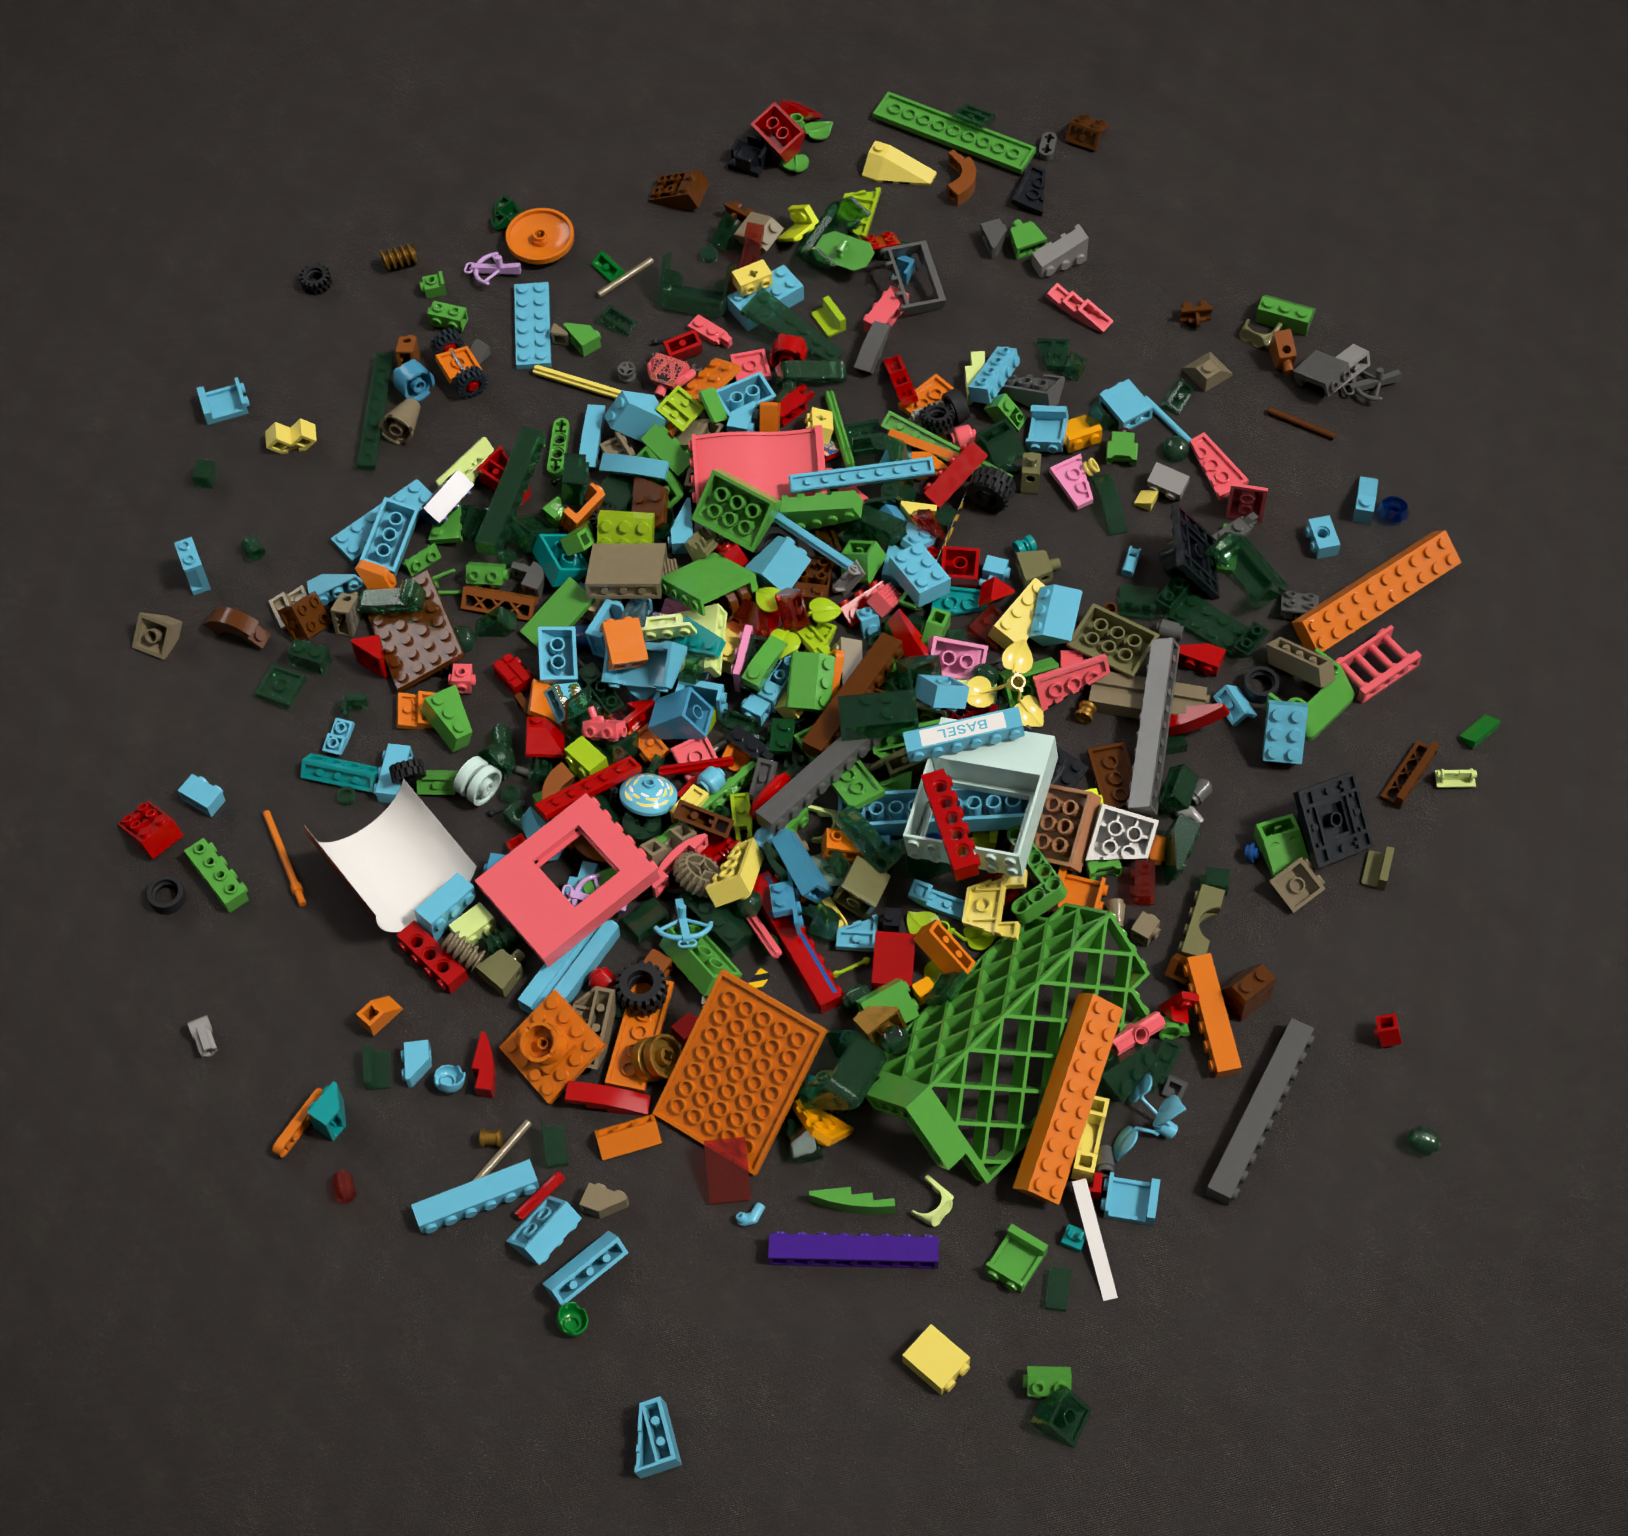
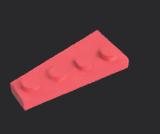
(1216, 465)

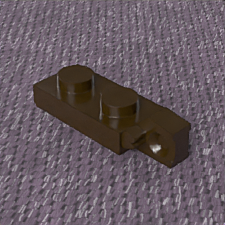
(829, 537)

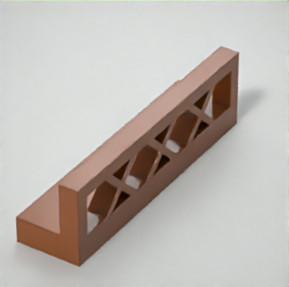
(503, 596)

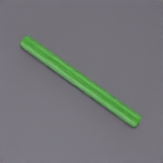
(839, 429)

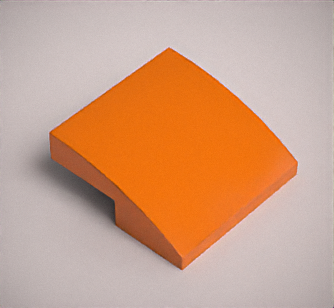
(538, 703)
(409, 711)

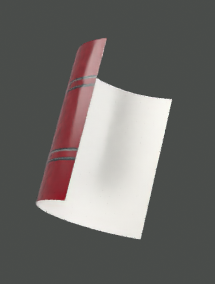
(397, 860)

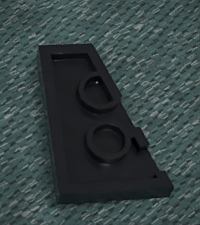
(1031, 190)

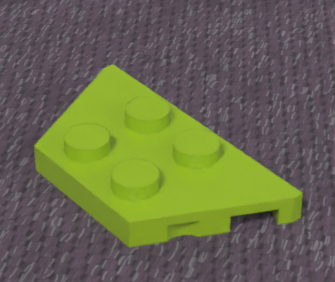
(869, 201)

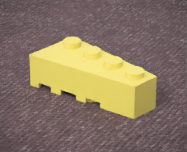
(1017, 620)
(736, 874)

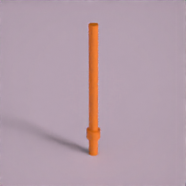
(296, 887)

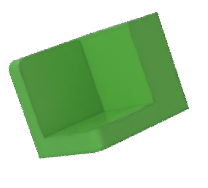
(553, 512)

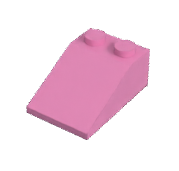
(957, 656)

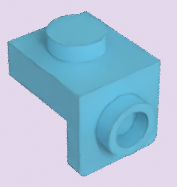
(869, 621)

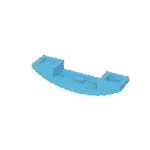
(935, 900)

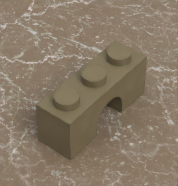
(658, 852)

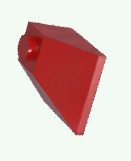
(793, 107)
(543, 738)

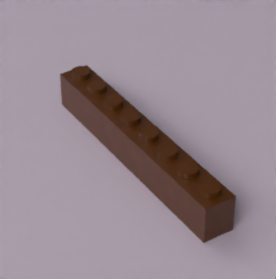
(863, 680)

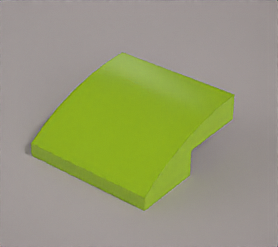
(680, 408)

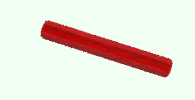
(695, 766)

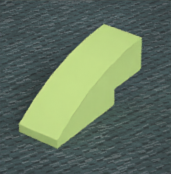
(977, 362)

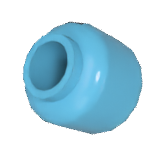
(711, 780)

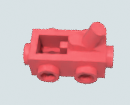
(599, 728)

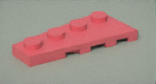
(1058, 683)

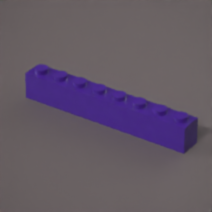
(853, 1250)

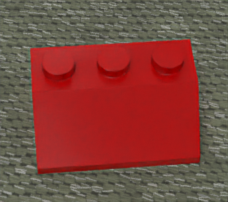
(779, 132)

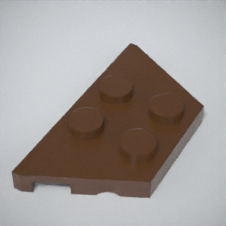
(650, 498)

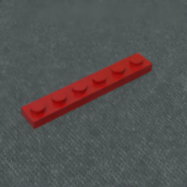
(591, 785)

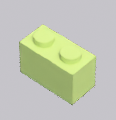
(474, 924)

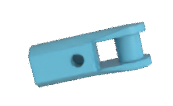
(1130, 562)

